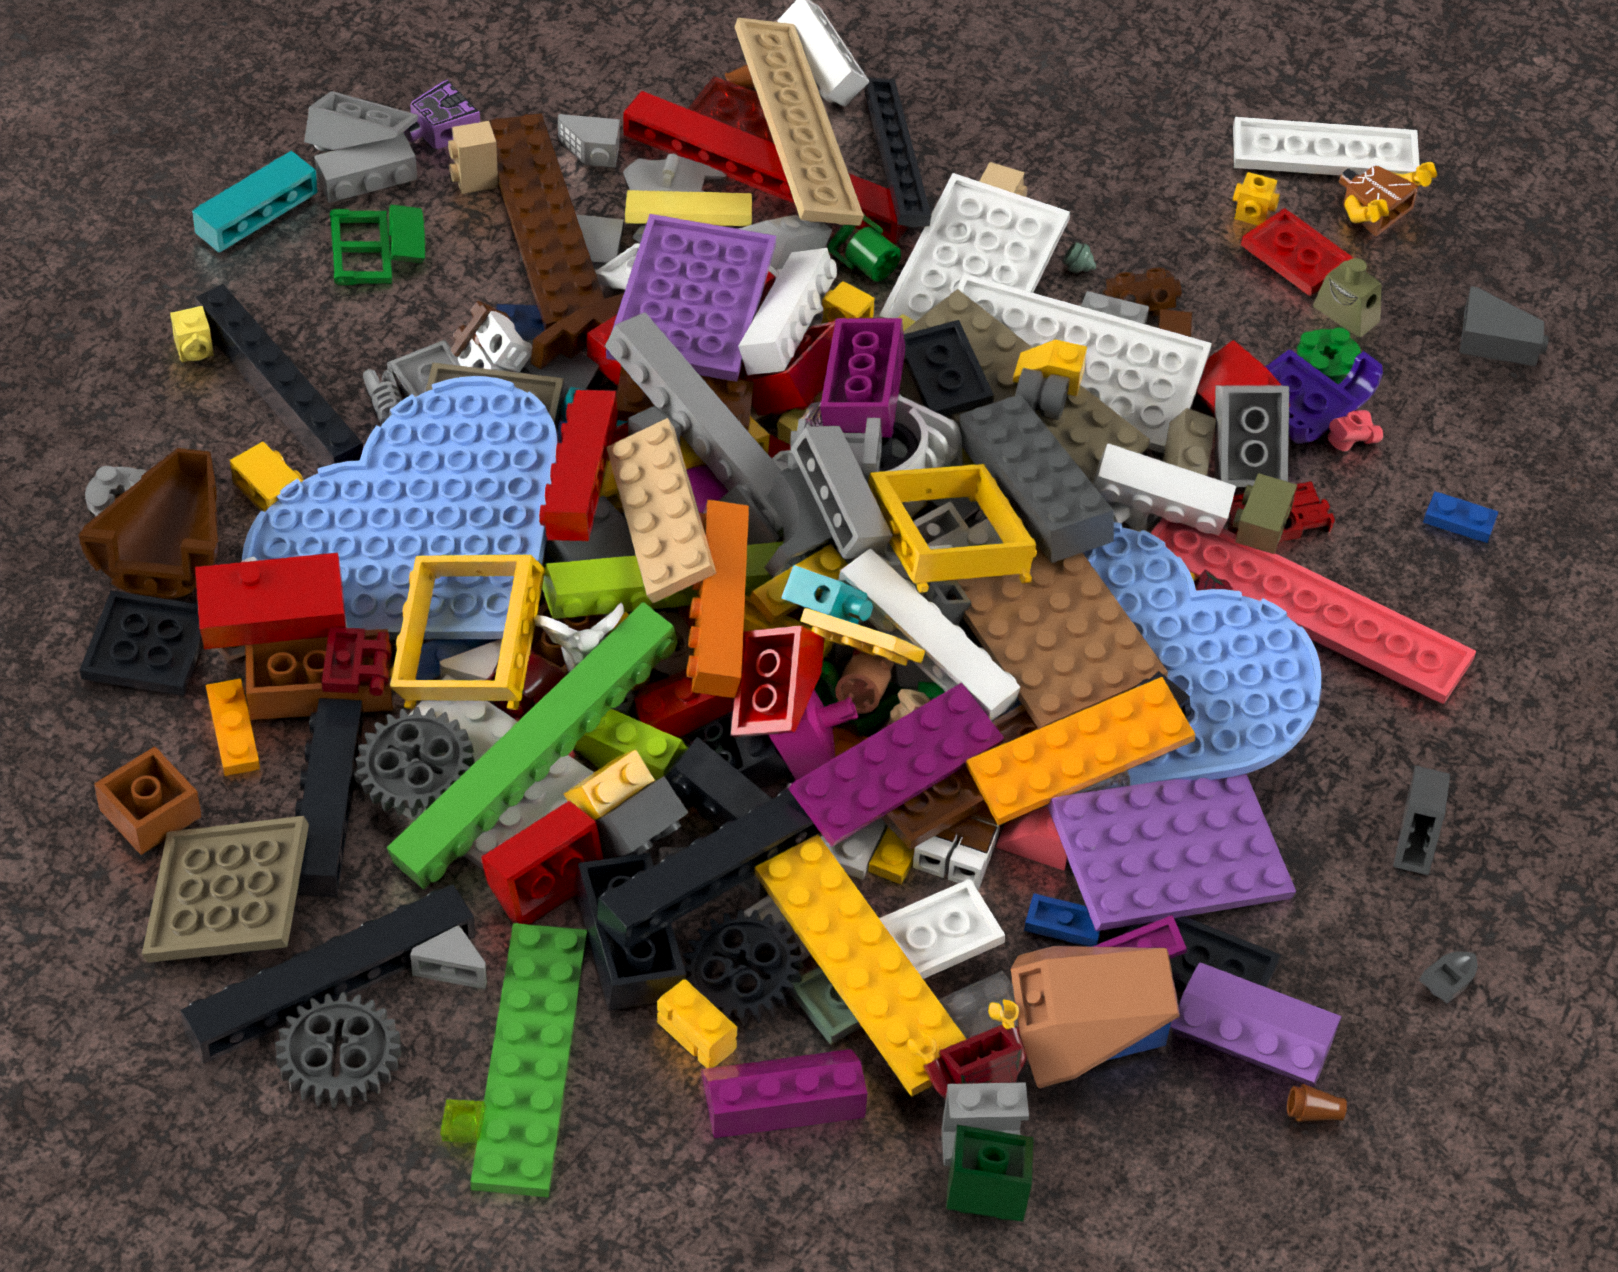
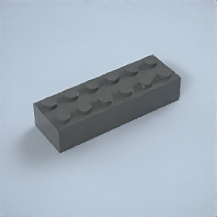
(1038, 478)

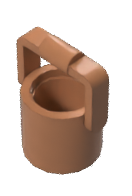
(864, 681)

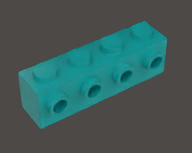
(255, 201)

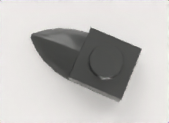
(1450, 975)

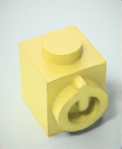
(192, 334)

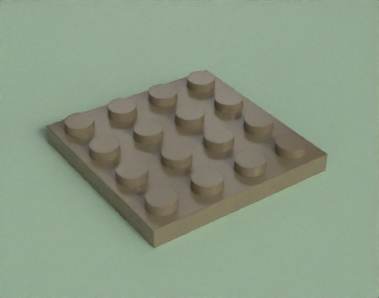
(226, 889)

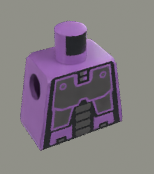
(439, 112)

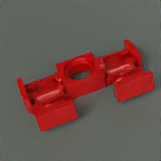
(1304, 506)

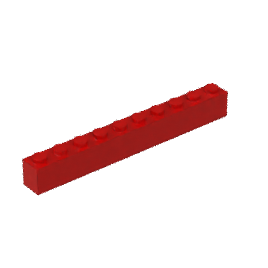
(738, 155)

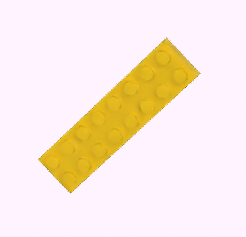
(858, 957)

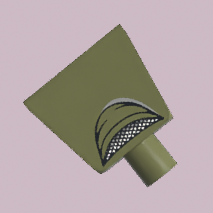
(1351, 297)

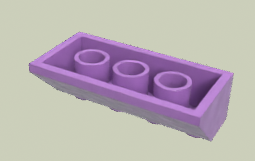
(1256, 1024)

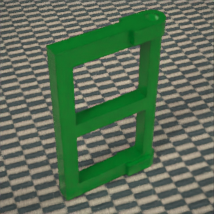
(360, 277)

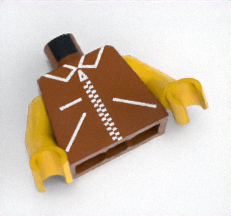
(1382, 196)

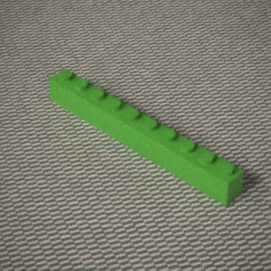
(533, 746)

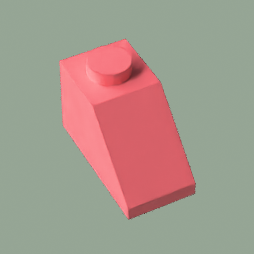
(1034, 838)

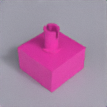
(814, 738)

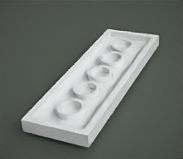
(1322, 147)

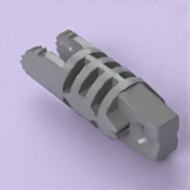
(383, 394)

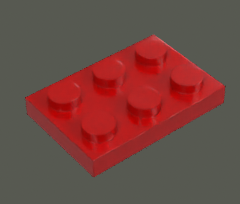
(1294, 250)

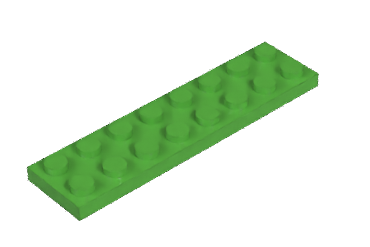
(530, 1061)

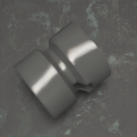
(1043, 393)

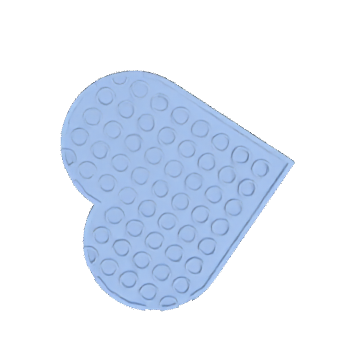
(436, 479)
(1236, 657)

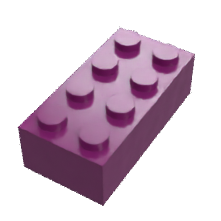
(863, 374)

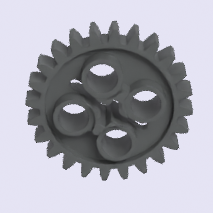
(413, 760)
(302, 1048)

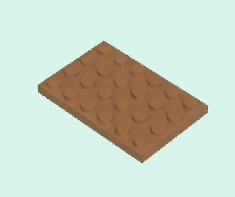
(1058, 636)

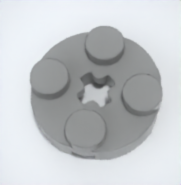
(107, 483)

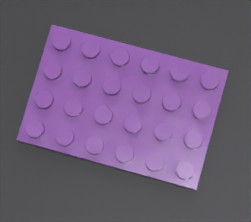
(699, 289)
(1170, 850)

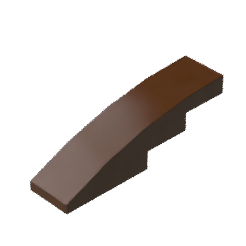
(570, 333)

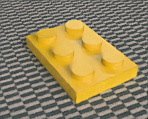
(862, 638)

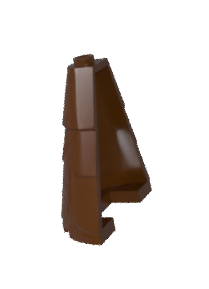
(158, 528)

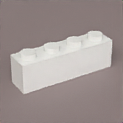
(826, 53)
(1164, 489)

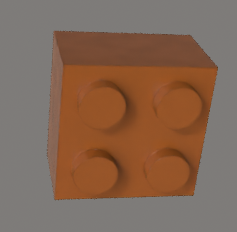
(147, 800)

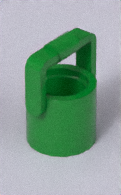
(867, 250)

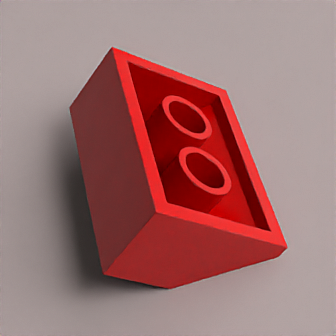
(676, 709)
(540, 863)

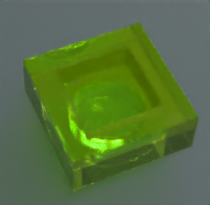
(463, 1120)

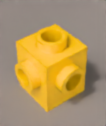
(1256, 193)

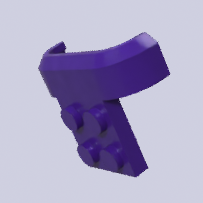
(1318, 399)

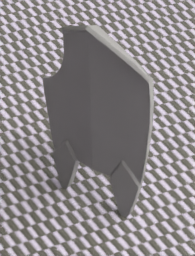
(669, 174)

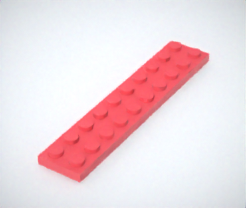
(1327, 611)

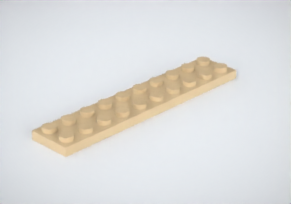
(798, 122)

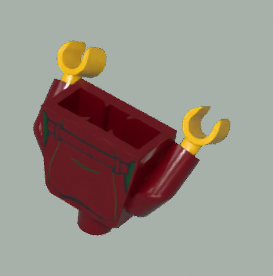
(984, 1058)

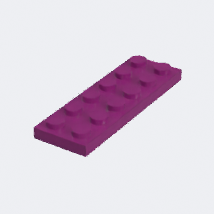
(895, 764)

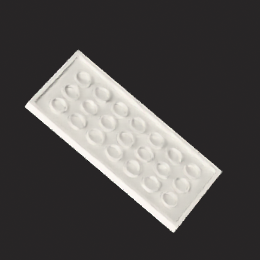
(1128, 365)

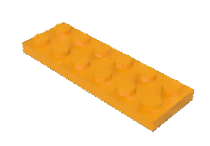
(1080, 750)

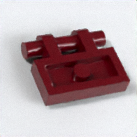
(344, 661)

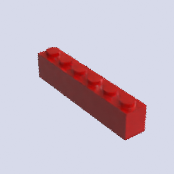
(580, 466)

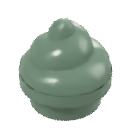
(1079, 258)

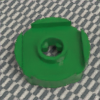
(1331, 342)

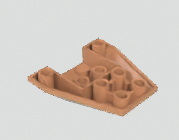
(1089, 1005)

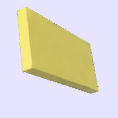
(701, 207)

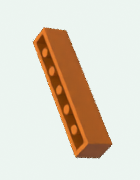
(720, 603)

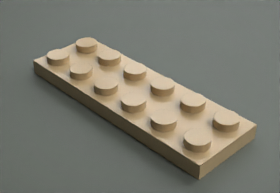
(661, 510)

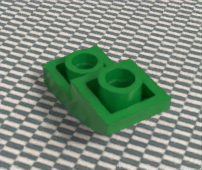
(407, 234)

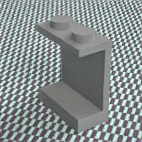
(985, 1107)

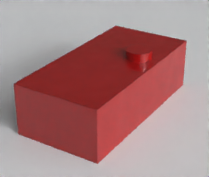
(269, 600)

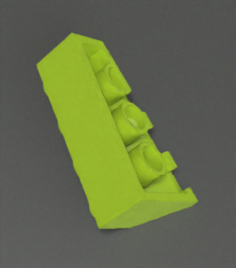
(621, 734)

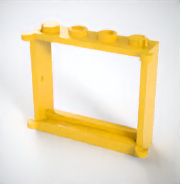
(955, 563)
(516, 637)

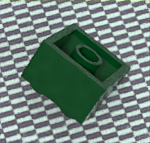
(990, 1173)

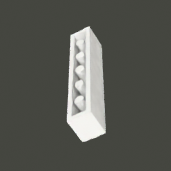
(787, 311)
(948, 651)

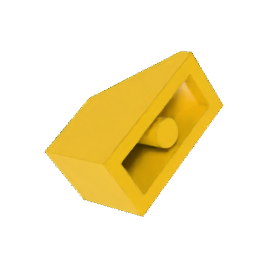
(1055, 358)

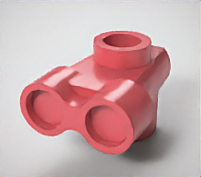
(1354, 428)

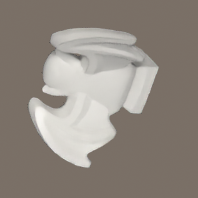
(575, 643)

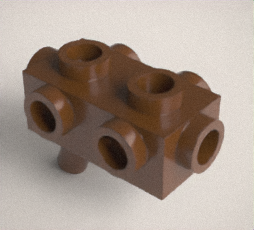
(1153, 289)

